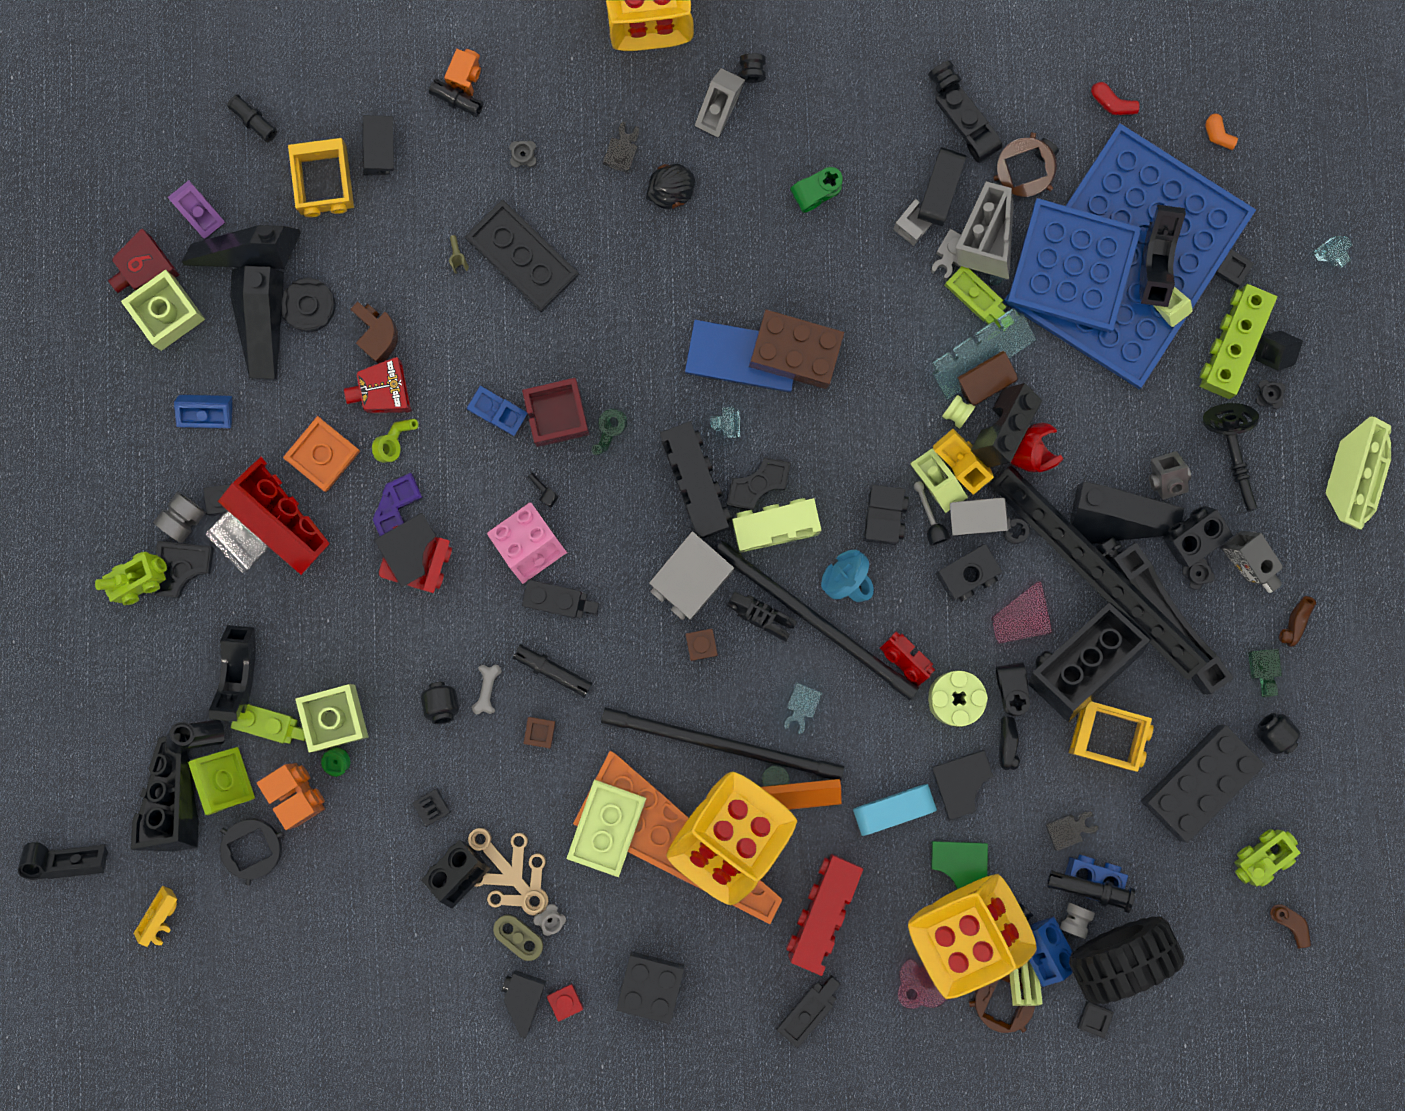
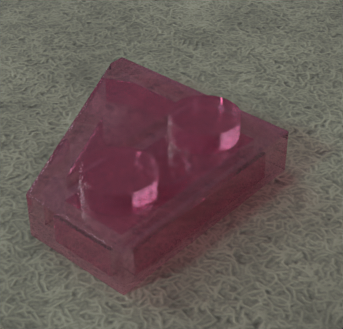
(1023, 617)

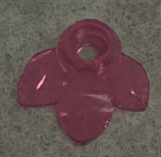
(918, 979)

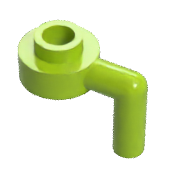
(390, 442)

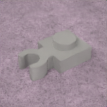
(948, 253)

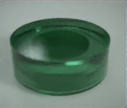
(775, 776)

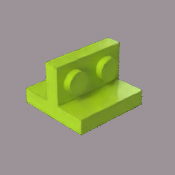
(221, 780)

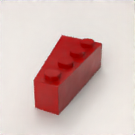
(274, 517)
(824, 913)

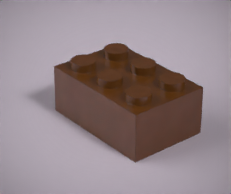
(796, 349)

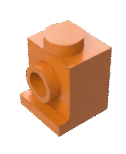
(463, 70)

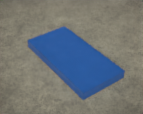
(725, 355)

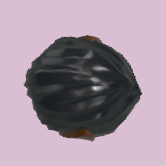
(670, 186)

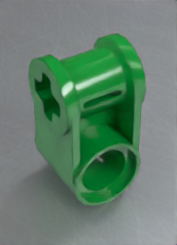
(814, 191)

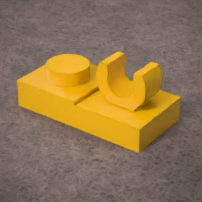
(154, 918)

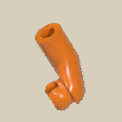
(1217, 134)

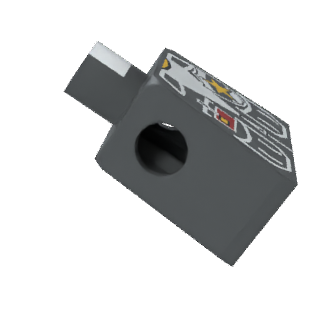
(1254, 559)

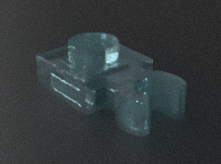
(803, 703)

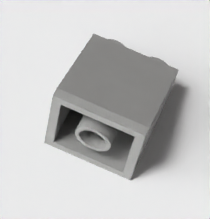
(690, 577)

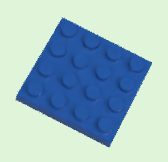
(1074, 265)

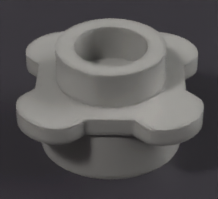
(552, 926)

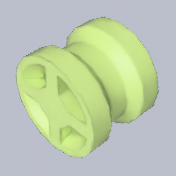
(958, 411)

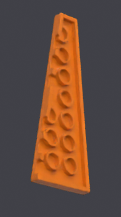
(659, 826)

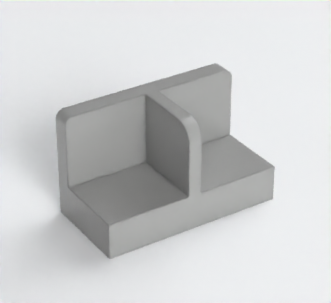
(979, 516)

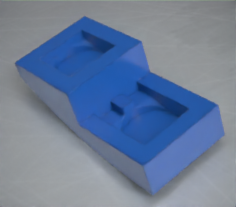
(496, 410)

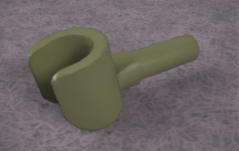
(457, 257)

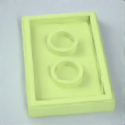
(606, 828)

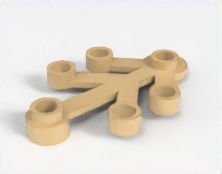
(512, 874)

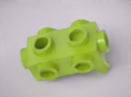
(133, 578)
(1259, 864)

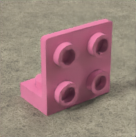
(526, 543)

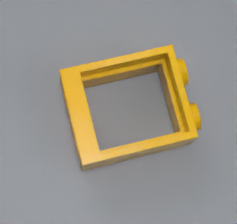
(317, 151)
(1083, 730)

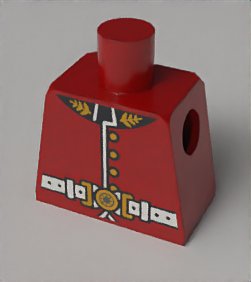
(381, 388)

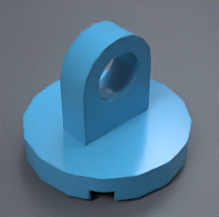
(847, 576)

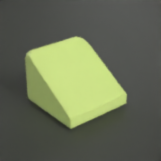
(1177, 310)

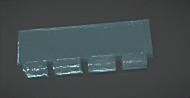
(1011, 337)

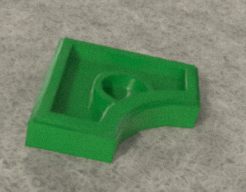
(960, 860)

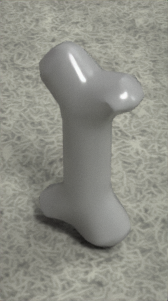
(489, 675)

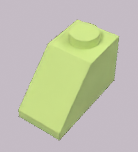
(938, 479)

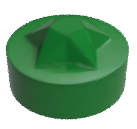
(335, 762)

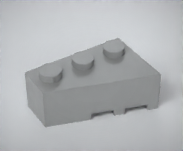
(988, 233)

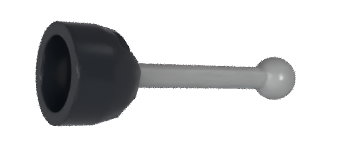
(937, 532)

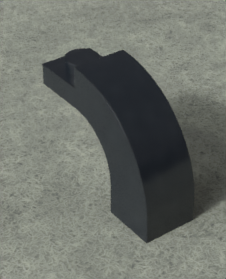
(1158, 256)
(236, 675)

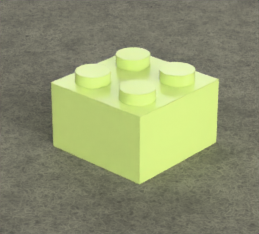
(163, 310)
(331, 718)

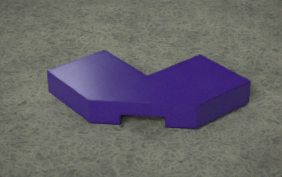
(395, 496)

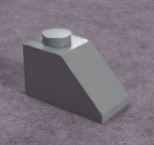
(719, 102)

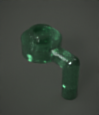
(608, 430)

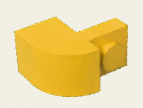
(964, 463)

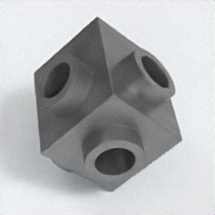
(1169, 475)

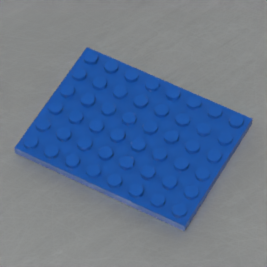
(1127, 187)

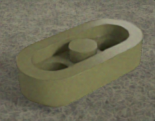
(516, 940)

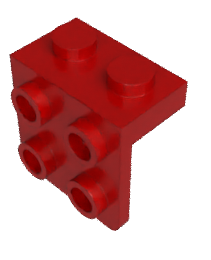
(434, 555)

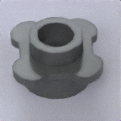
(519, 147)

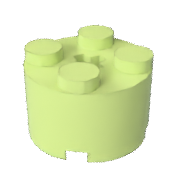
(973, 698)

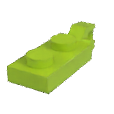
(976, 295)
(268, 725)

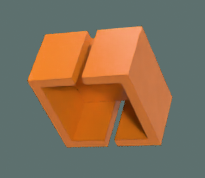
(286, 782)

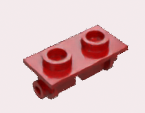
(916, 667)

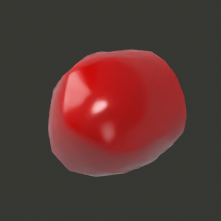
(1032, 453)

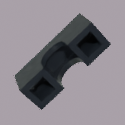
(1016, 410)

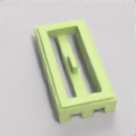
(1035, 989)

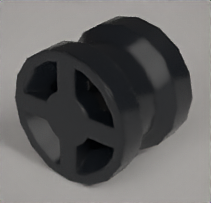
(752, 67)
(944, 76)

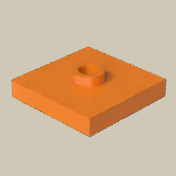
(321, 454)

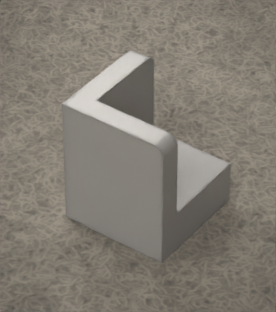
(909, 226)

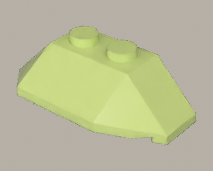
(1360, 472)

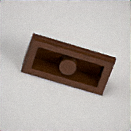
(987, 378)

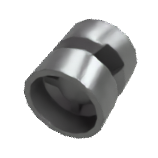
(179, 517)

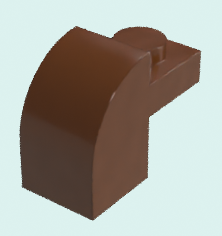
(381, 336)

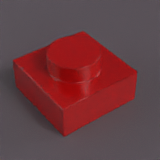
(565, 1002)

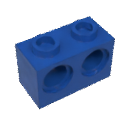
(1095, 872)
(1052, 952)

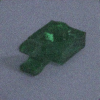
(1266, 666)

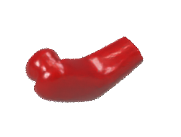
(1111, 103)

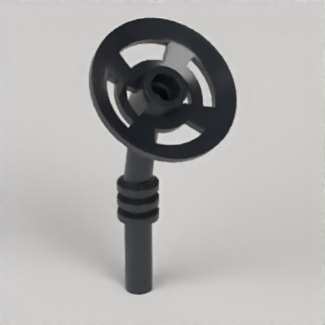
(1231, 428)

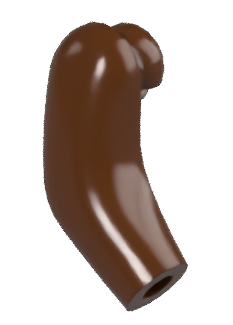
(1297, 621)
(1294, 921)

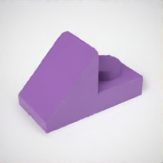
(196, 209)

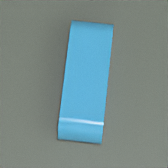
(894, 809)

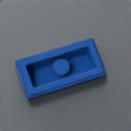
(203, 411)

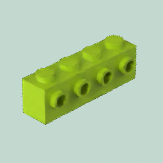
(1238, 341)

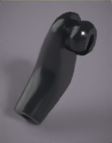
(1008, 744)

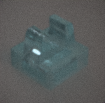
(1334, 251)
(728, 422)

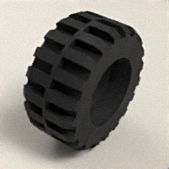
(1126, 960)

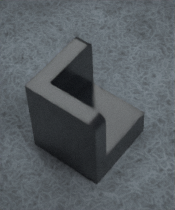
(1279, 350)

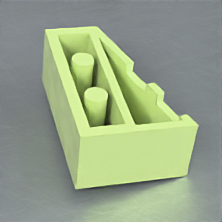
(776, 525)

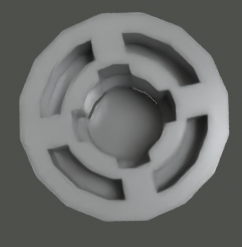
(1077, 920)

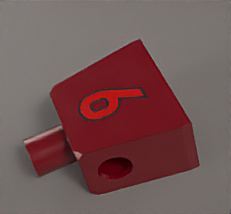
(139, 262)

